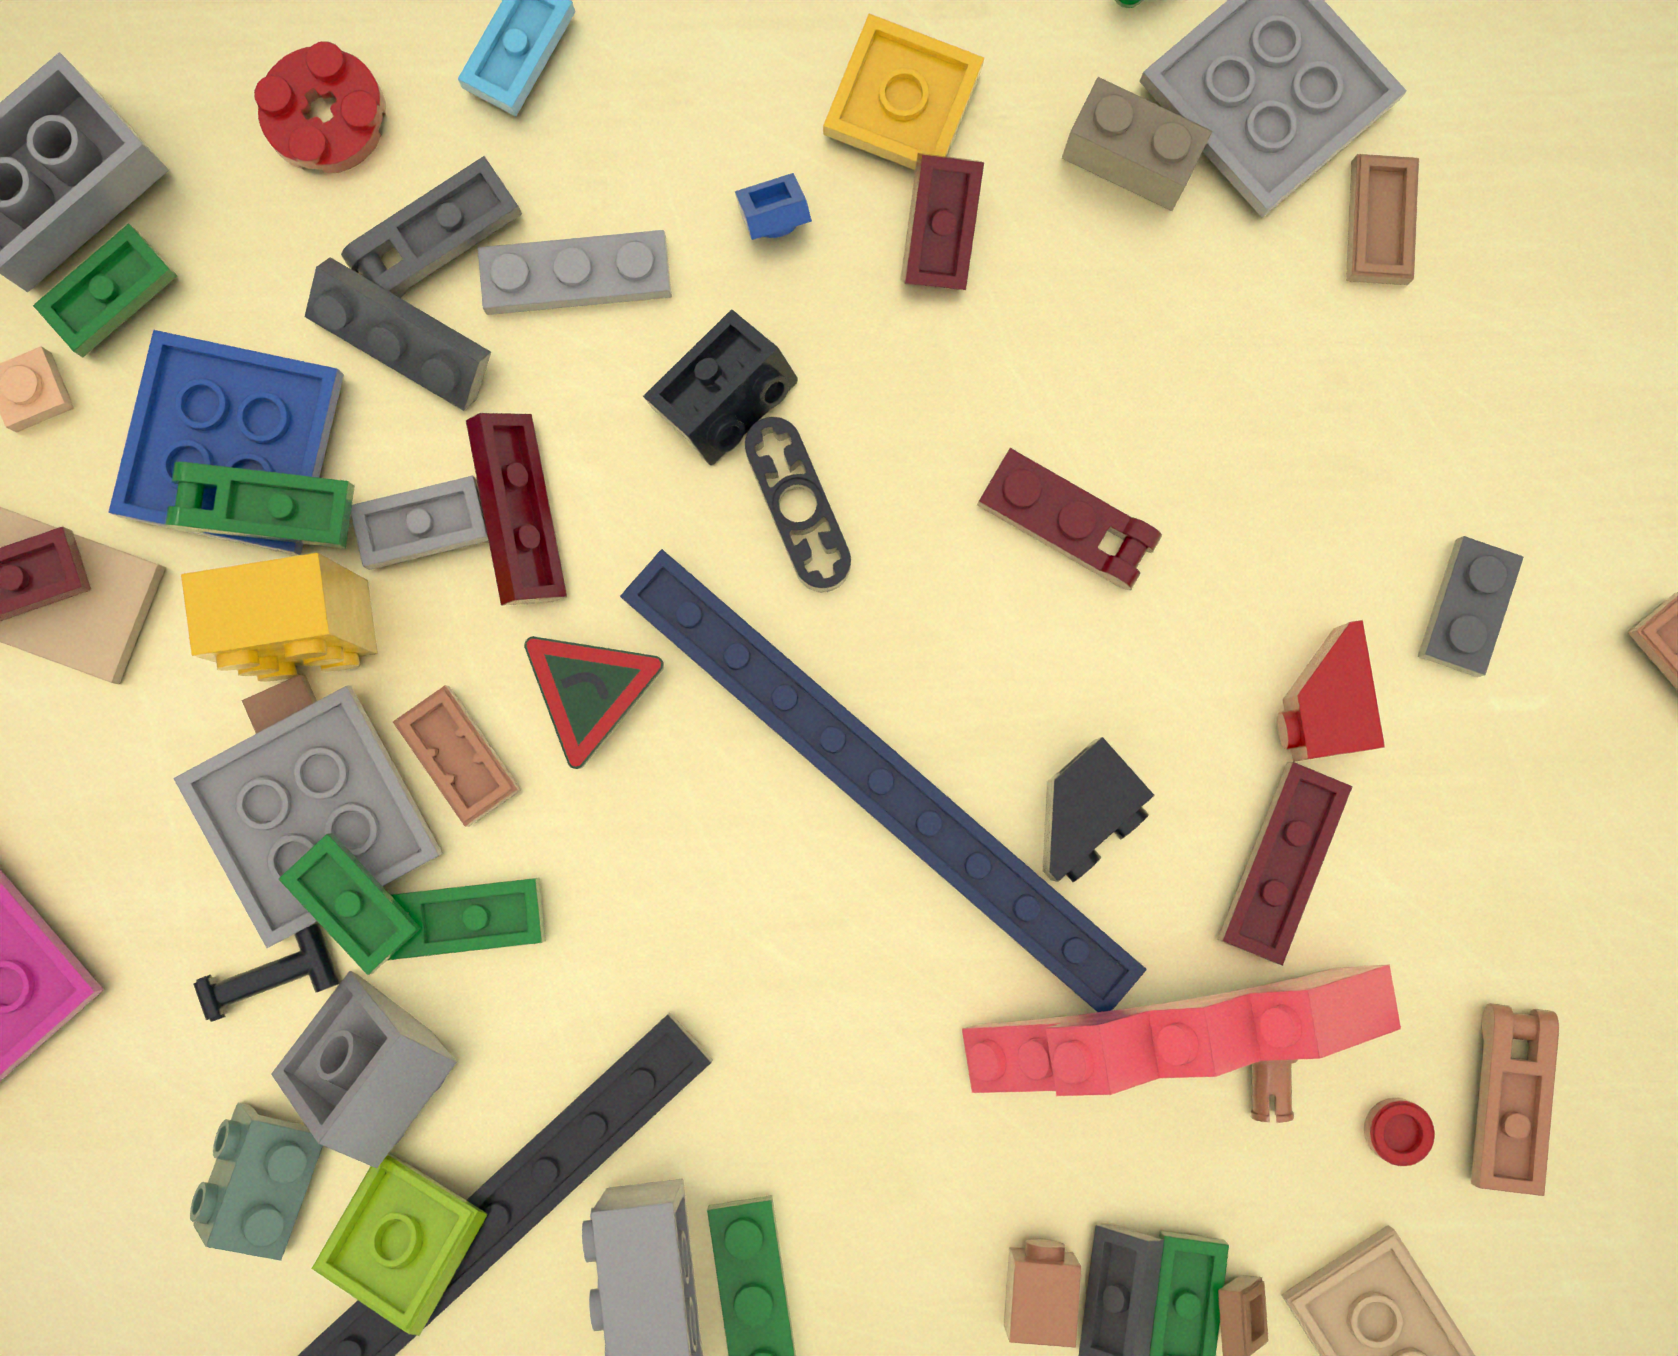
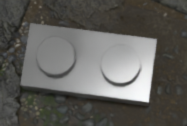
(419, 523)

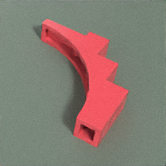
(1184, 1037)

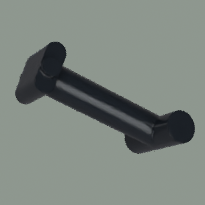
(311, 960)

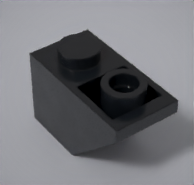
(1088, 804)

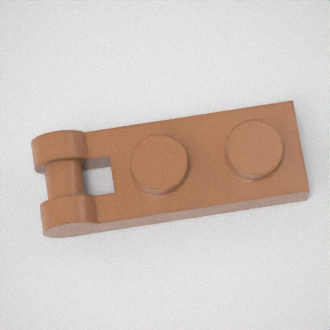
(1515, 1101)

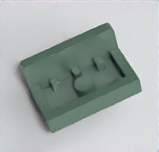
(254, 1184)

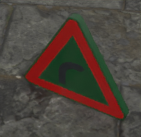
(588, 690)

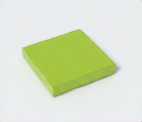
(399, 1243)

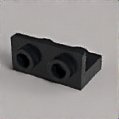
(722, 387)

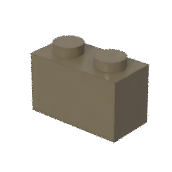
(1135, 143)

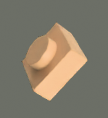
(31, 390)

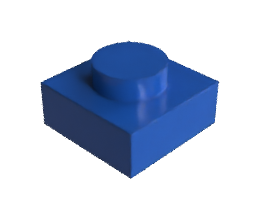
(773, 207)

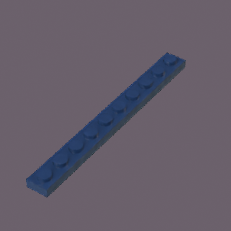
(883, 783)

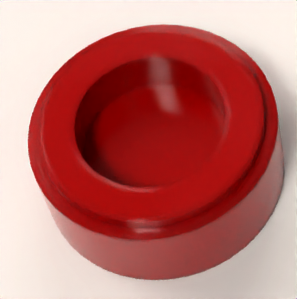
(1399, 1131)

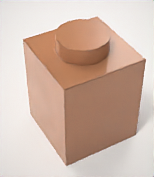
(1042, 1294)

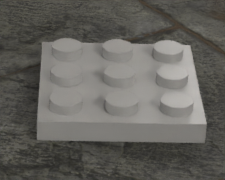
(1277, 90)
(290, 788)

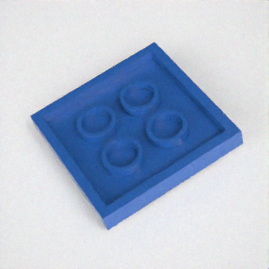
(221, 410)

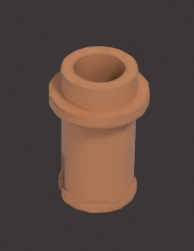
(1269, 1079)

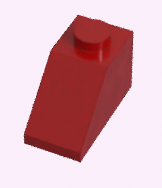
(1333, 700)

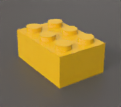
(279, 616)

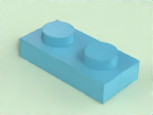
(515, 51)

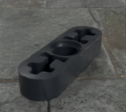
(764, 469)

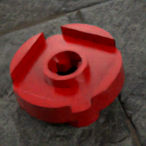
(312, 74)

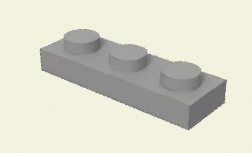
(574, 272)

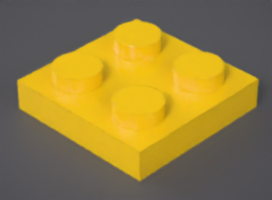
(902, 93)

